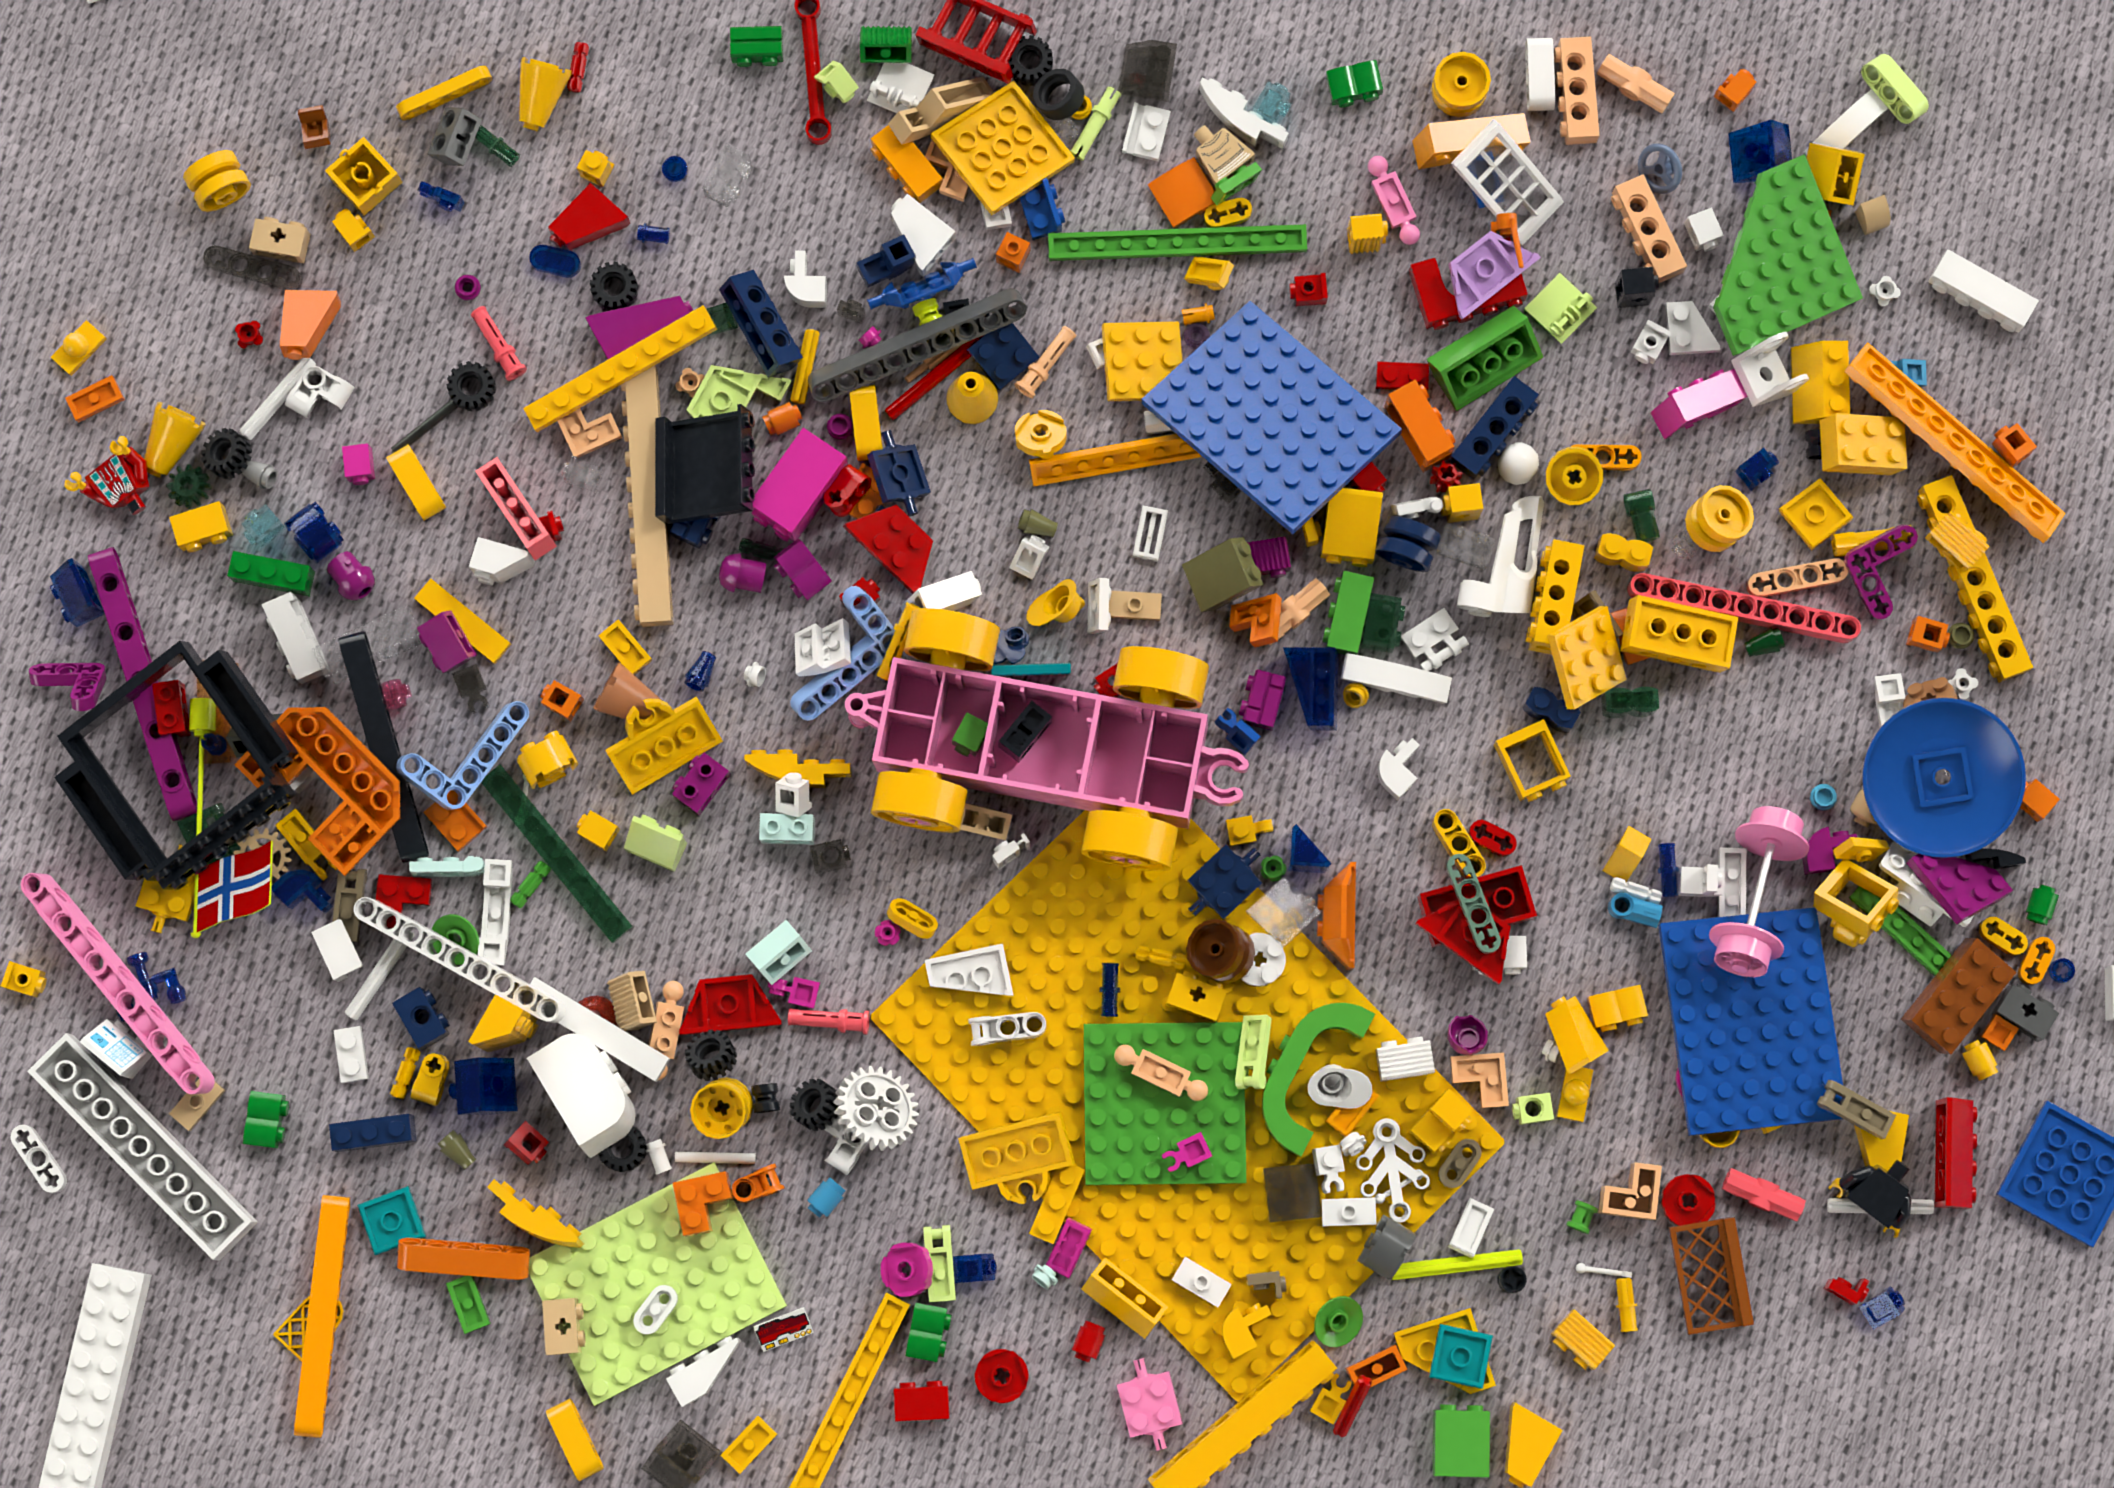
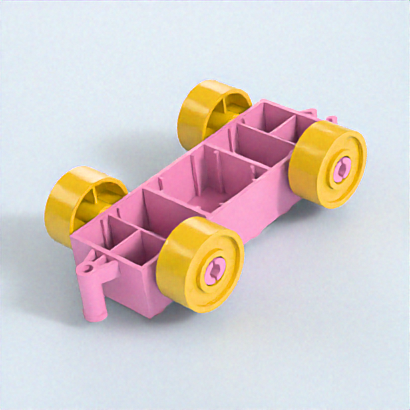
(1101, 753)

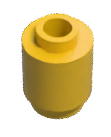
(1980, 1060)

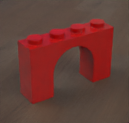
(1439, 305)

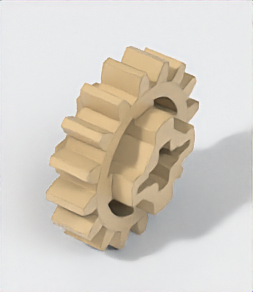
(277, 845)

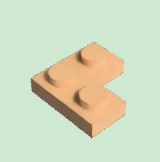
(953, 183)
(590, 436)
(1488, 1071)

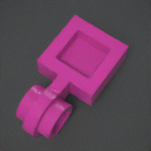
(801, 993)

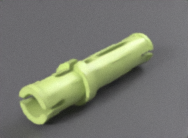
(1095, 123)

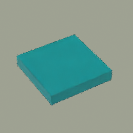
(391, 1219)
(1460, 1356)

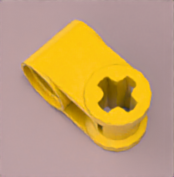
(429, 1085)

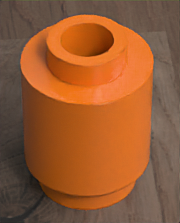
(782, 418)

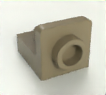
(1262, 1281)

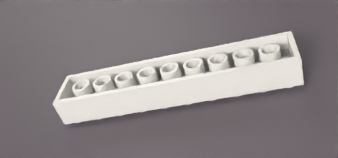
(142, 1147)
(95, 1378)

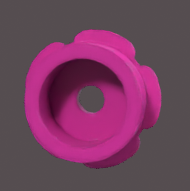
(870, 337)
(884, 939)

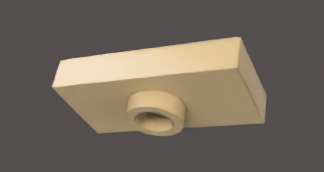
(1135, 605)
(195, 1106)

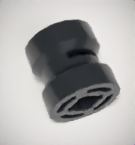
(1813, 438)
(765, 1091)
(1514, 1276)

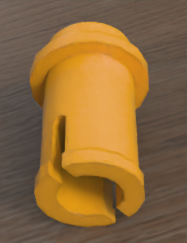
(1198, 314)

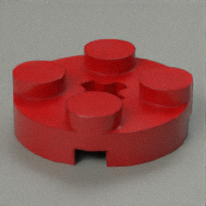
(1686, 1185)
(987, 1369)

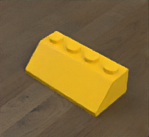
(503, 1026)

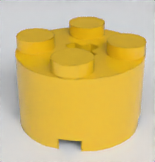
(546, 760)

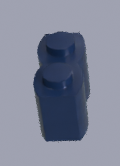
(1544, 705)

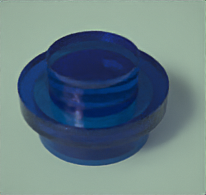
(674, 168)

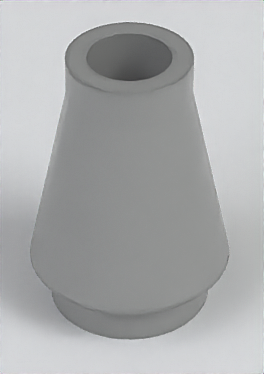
(260, 474)

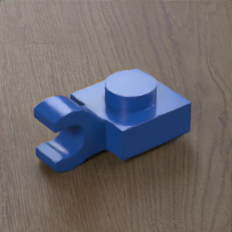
(1239, 733)

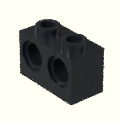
(1025, 731)

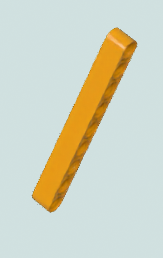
(322, 1316)

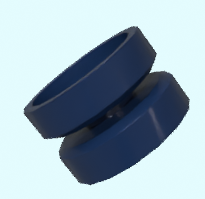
(1408, 543)

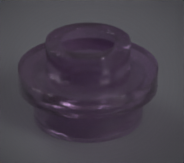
(1196, 328)

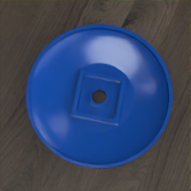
(1982, 787)

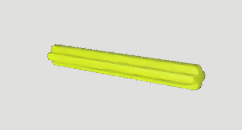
(1459, 1264)

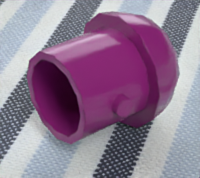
(741, 574)
(351, 577)

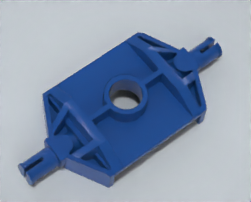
(924, 289)

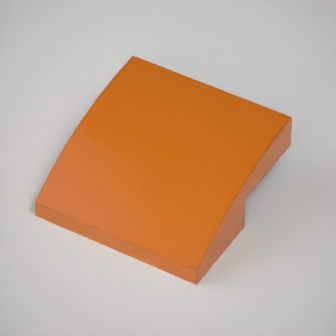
(1183, 192)

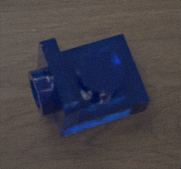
(974, 1268)
(1883, 1307)

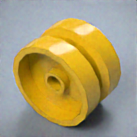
(1447, 89)
(217, 180)
(1574, 491)
(1719, 518)

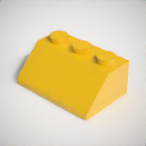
(1828, 384)

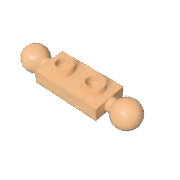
(669, 1016)
(1161, 1072)

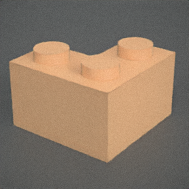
(1637, 1200)

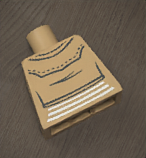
(1221, 154)

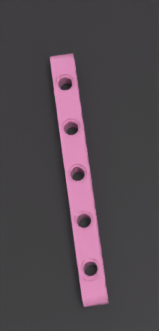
(117, 983)

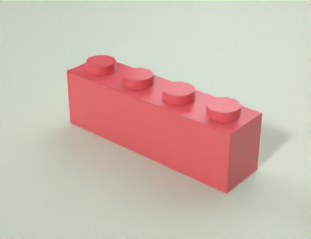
(516, 508)

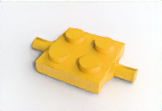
(167, 903)

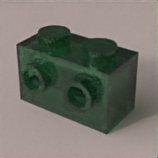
(1382, 623)

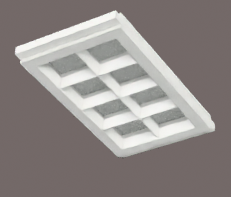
(1507, 180)

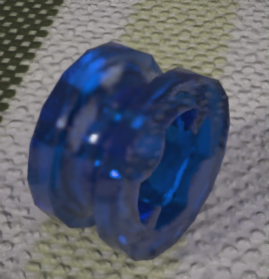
(2068, 975)

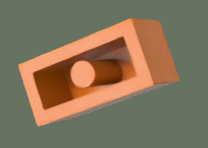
(1378, 1366)

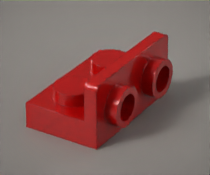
(171, 708)

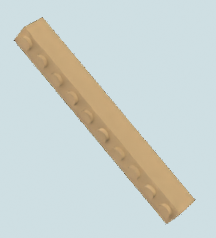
(649, 532)

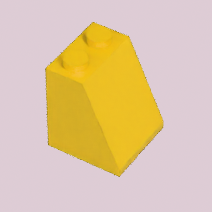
(1351, 527)

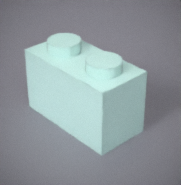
(778, 952)

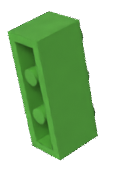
(1348, 612)

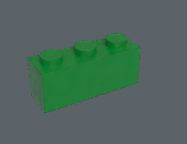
(271, 573)

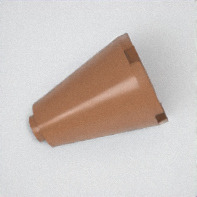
(622, 693)

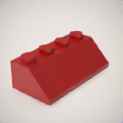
(1955, 1153)

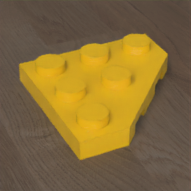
(1418, 1344)

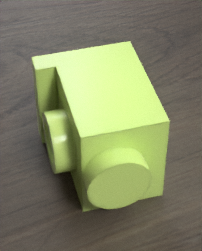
(837, 81)

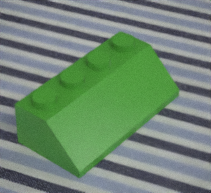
(1485, 357)

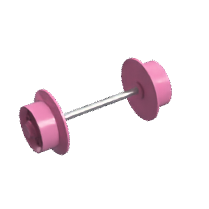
(1744, 947)

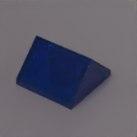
(1304, 854)

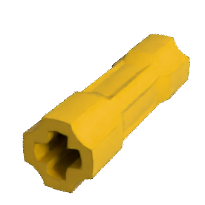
(1846, 541)

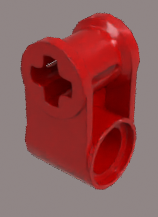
(847, 489)

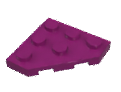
(1959, 885)

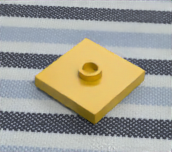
(1815, 514)

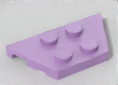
(1485, 270)

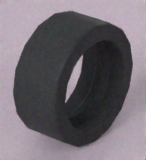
(1050, 82)

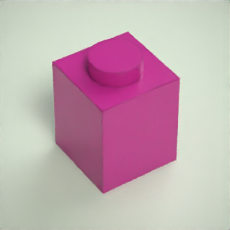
(358, 463)

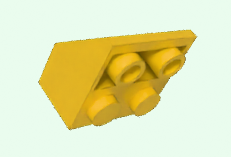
(1835, 172)

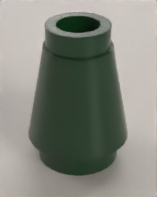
(1765, 643)

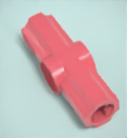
(1763, 1194)

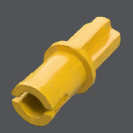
(1626, 1304)

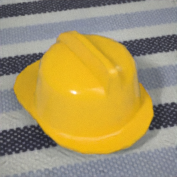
(1056, 604)

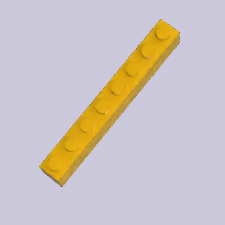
(1247, 1420)

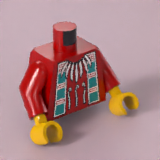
(116, 480)

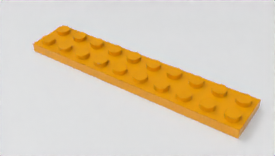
(1955, 442)

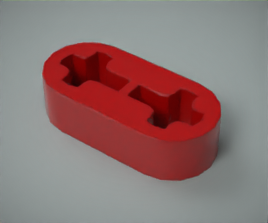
(1495, 832)

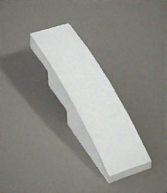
(1396, 678)

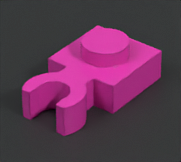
(1192, 1151)

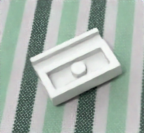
(1146, 132)
(1007, 852)

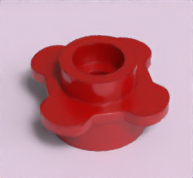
(253, 328)

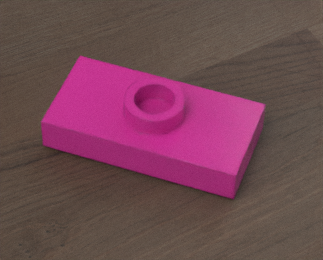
(1068, 1247)

